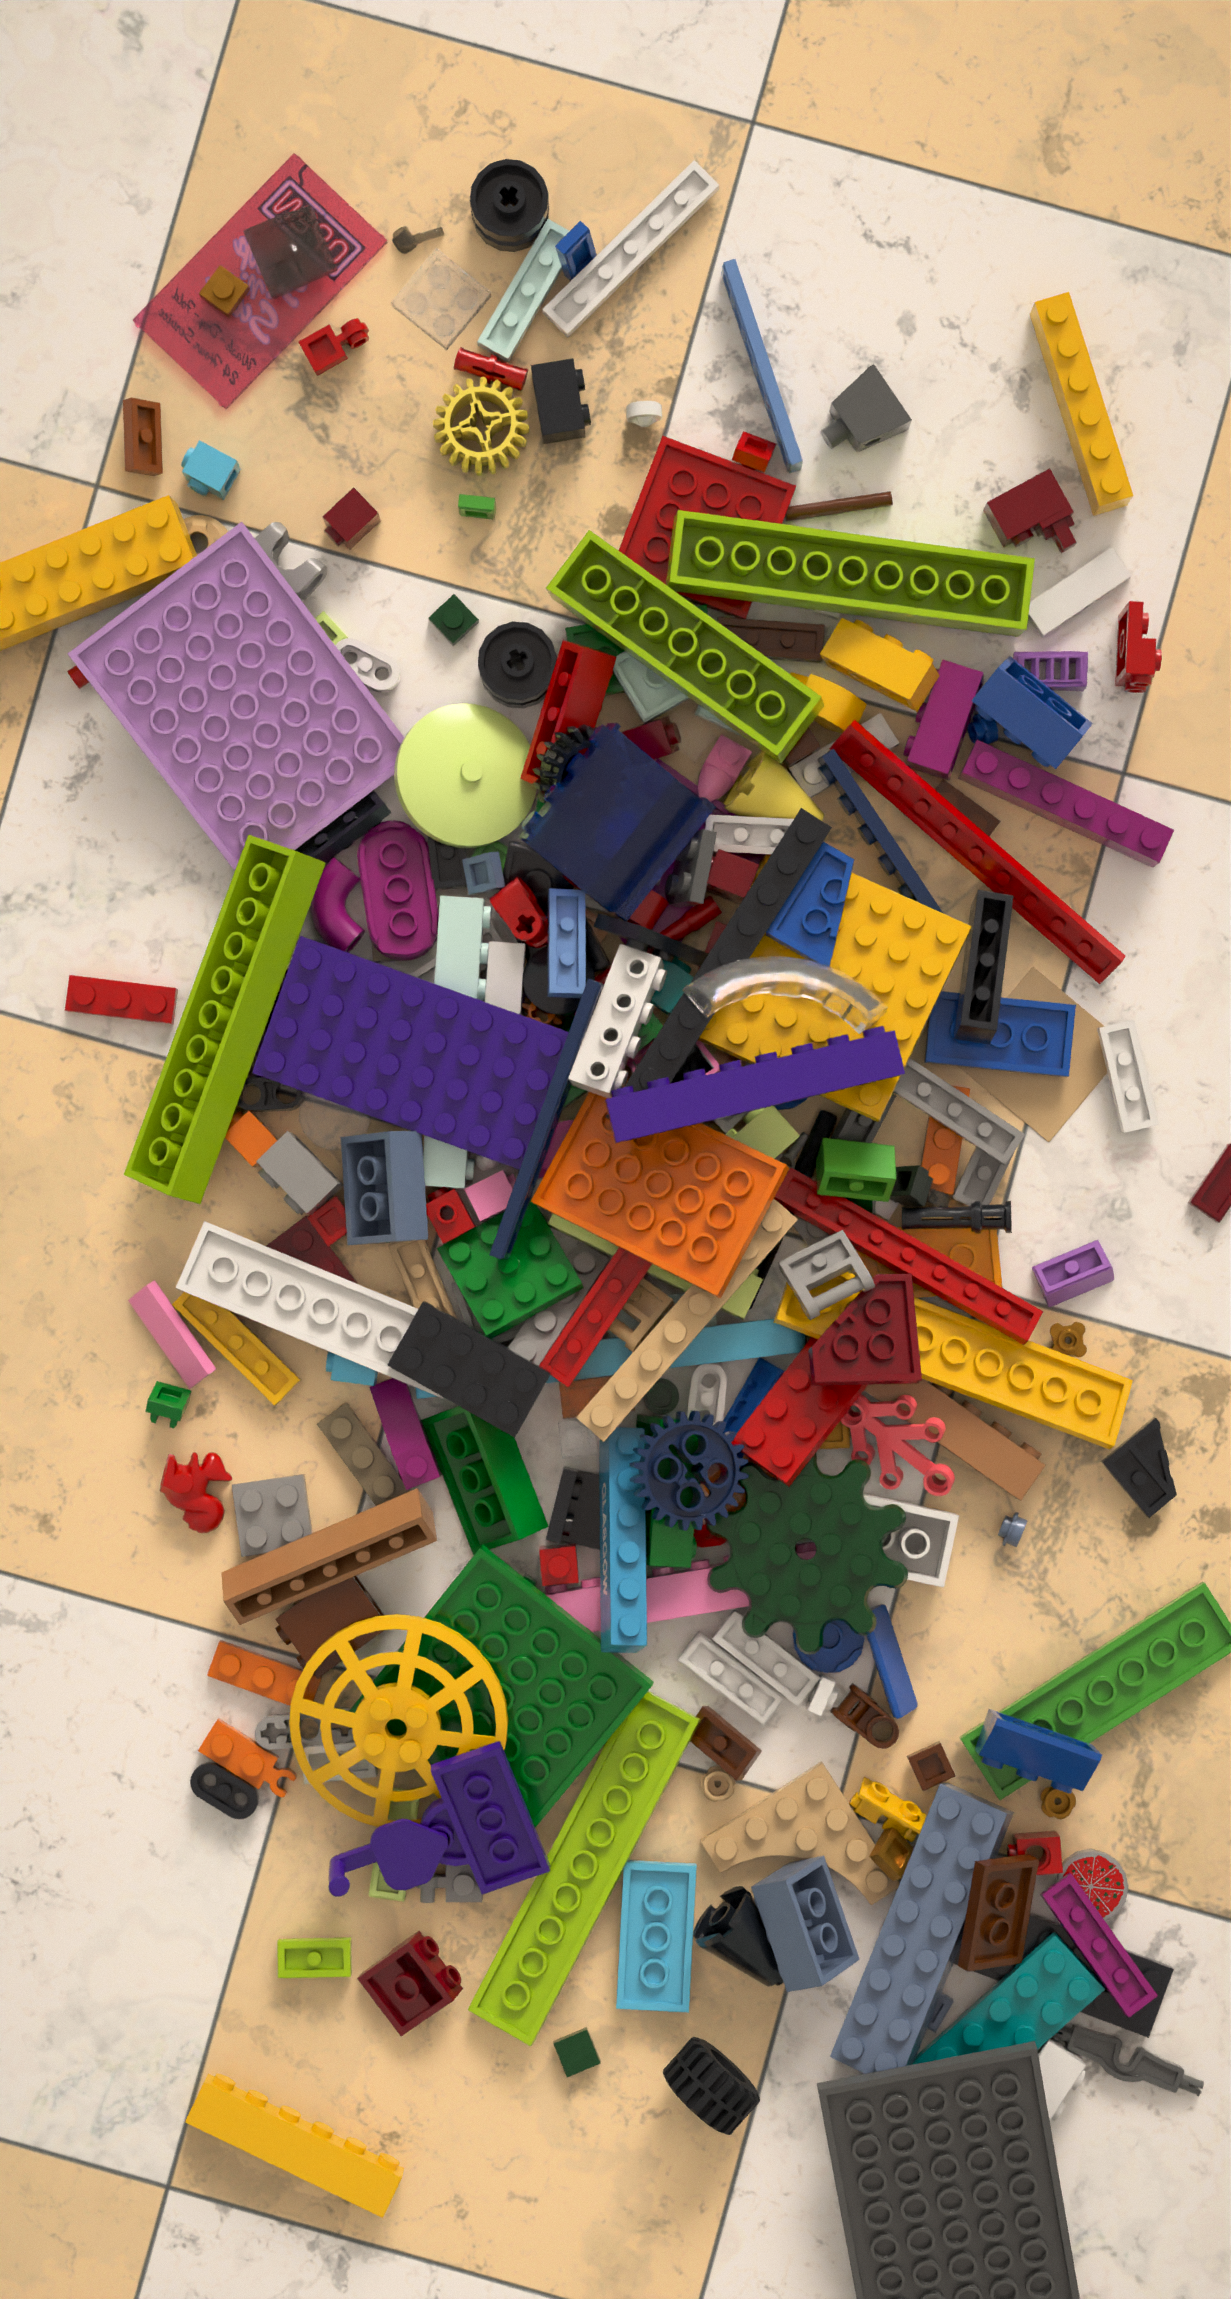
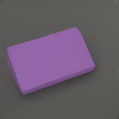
(1073, 1273)

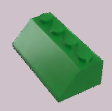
(484, 1479)
(665, 1544)

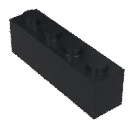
(983, 967)

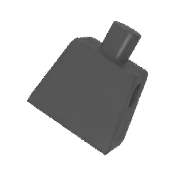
(866, 413)

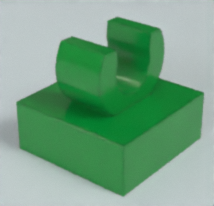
(167, 1402)

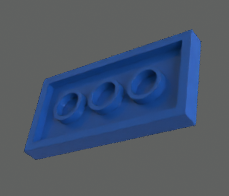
(1028, 1037)

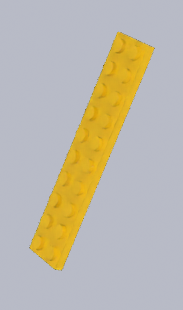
(995, 1368)

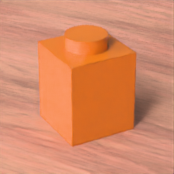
(249, 1136)

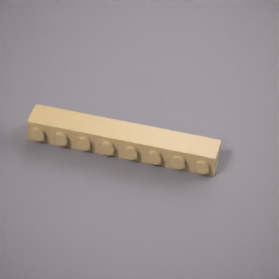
(676, 1333)

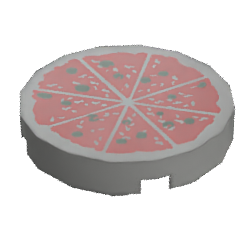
(1099, 1878)

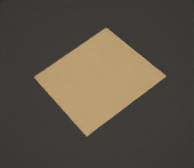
(1048, 1100)

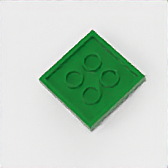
(512, 1288)

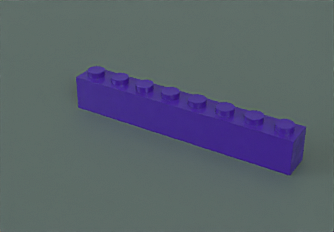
(754, 1086)

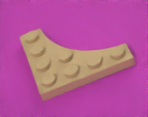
(804, 1821)

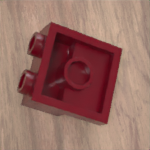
(411, 1982)

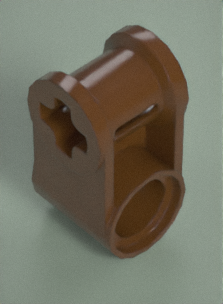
(865, 1716)

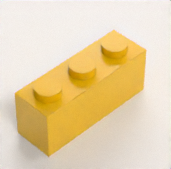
(880, 663)

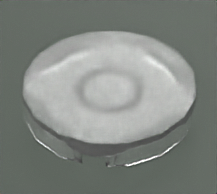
(328, 1121)

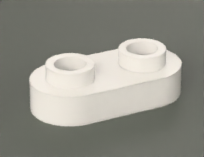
(369, 662)
(708, 1398)

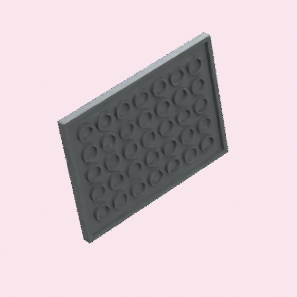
(950, 2179)

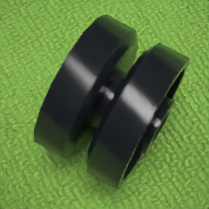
(507, 184)
(509, 645)

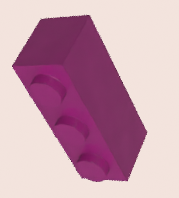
(944, 720)

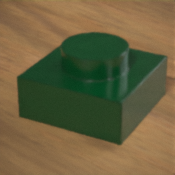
(453, 620)

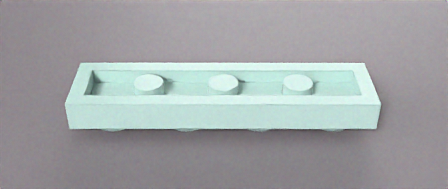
(524, 294)

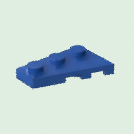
(815, 906)

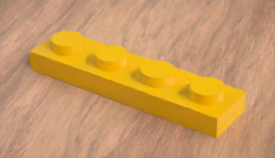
(239, 1346)

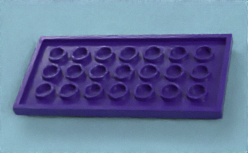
(410, 1052)

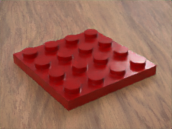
(698, 483)

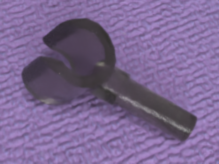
(406, 242)

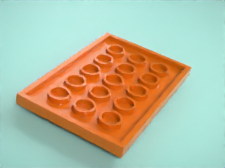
(667, 1197)

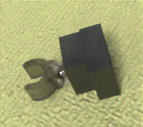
(914, 1189)

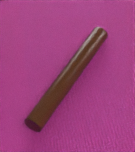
(839, 506)

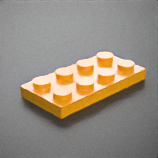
(969, 1249)

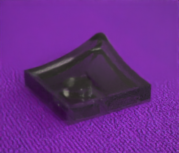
(290, 251)

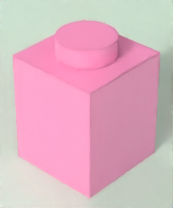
(491, 1194)

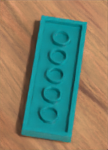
(1022, 2006)

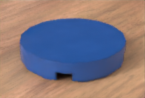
(839, 1649)

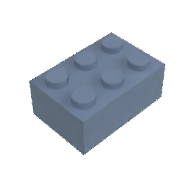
(384, 1187)
(805, 1924)

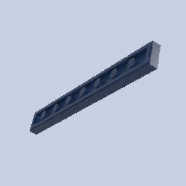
(545, 1126)

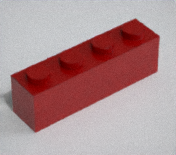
(571, 698)

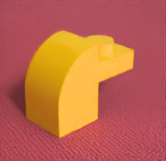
(839, 704)

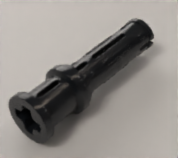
(913, 1217)

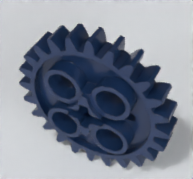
(712, 1448)

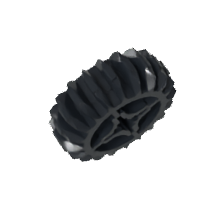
(559, 756)

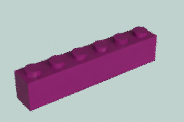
(1066, 804)

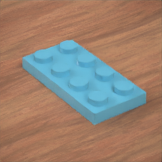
(656, 1936)

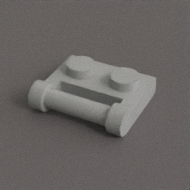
(821, 1264)

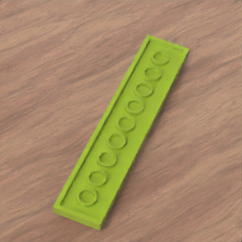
(583, 1867)

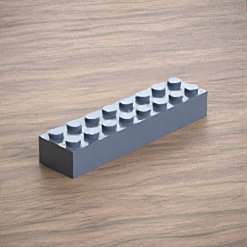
(920, 1933)

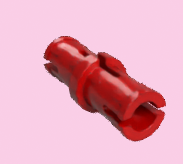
(490, 368)

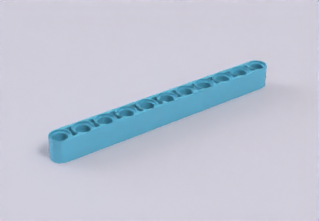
(711, 1345)

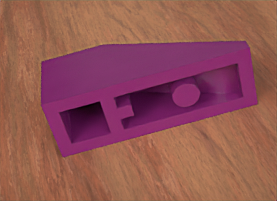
(405, 1433)

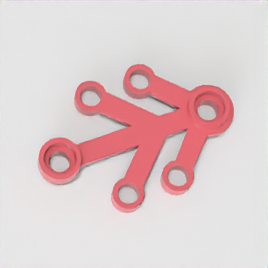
(892, 1439)

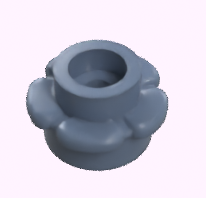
(1012, 1529)

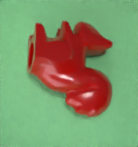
(187, 1486)

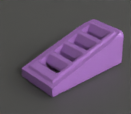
(1064, 657)

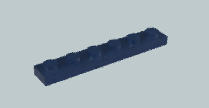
(873, 829)

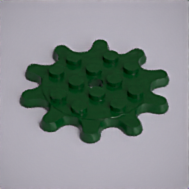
(817, 1589)

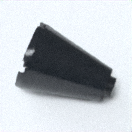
(738, 1936)

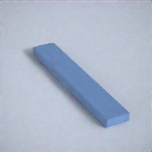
(761, 366)

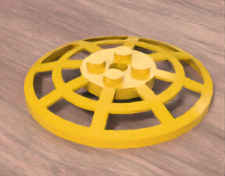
(390, 1702)

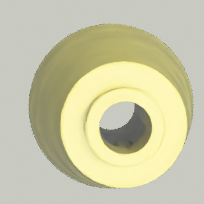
(768, 792)

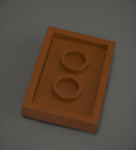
(998, 1912)

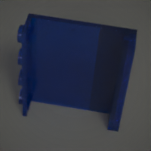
(615, 822)

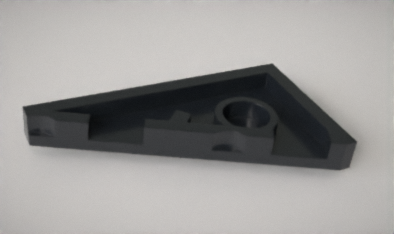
(644, 938)

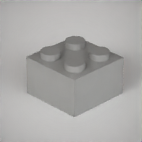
(299, 1174)

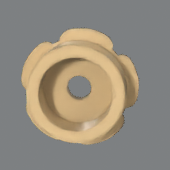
(715, 1793)

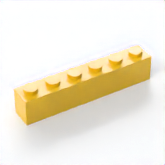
(1081, 403)
(295, 2144)

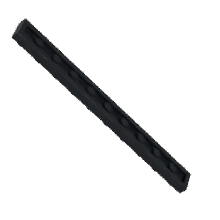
(734, 944)

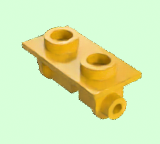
(876, 1800)

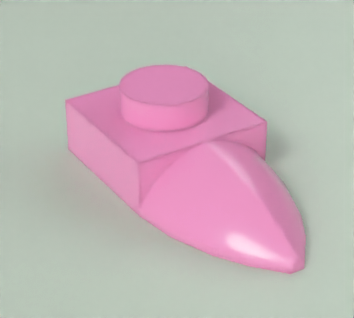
(722, 768)

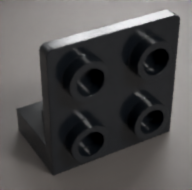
(576, 1509)

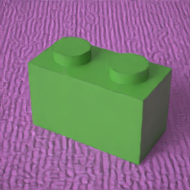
(855, 1169)

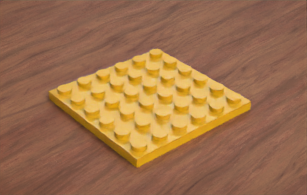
(886, 945)

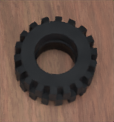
(711, 2085)

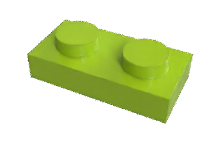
(314, 1957)

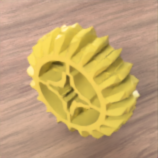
(497, 421)

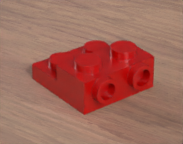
(1135, 656)

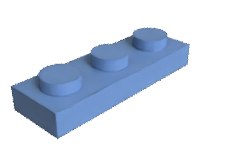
(566, 943)

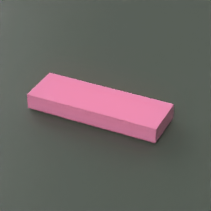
(172, 1334)

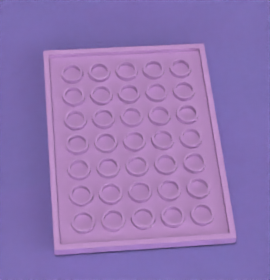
(241, 699)

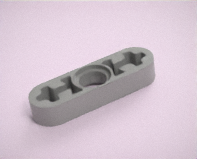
(282, 1740)

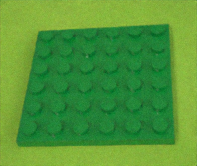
(551, 1668)

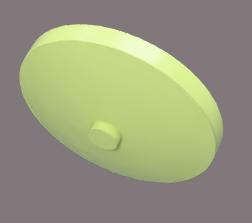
(463, 775)

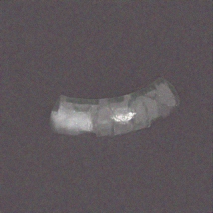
(787, 978)

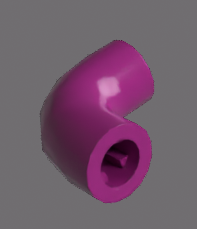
(329, 907)

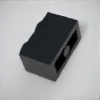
(559, 402)

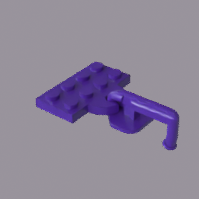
(484, 1824)

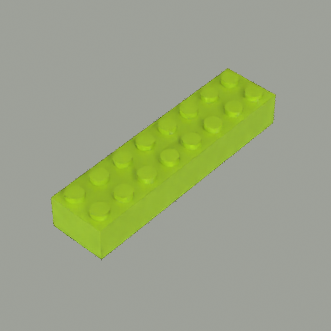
(685, 646)

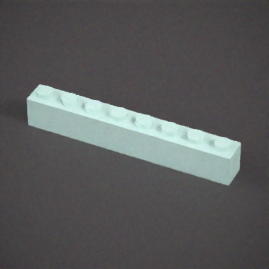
(457, 968)

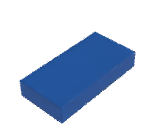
(575, 250)

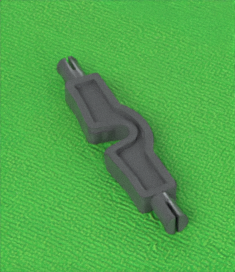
(1142, 2065)

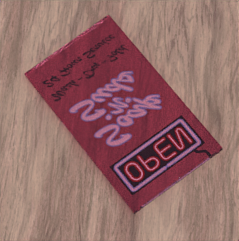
(233, 351)

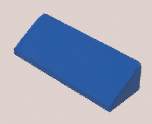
(891, 1664)

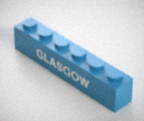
(622, 1545)

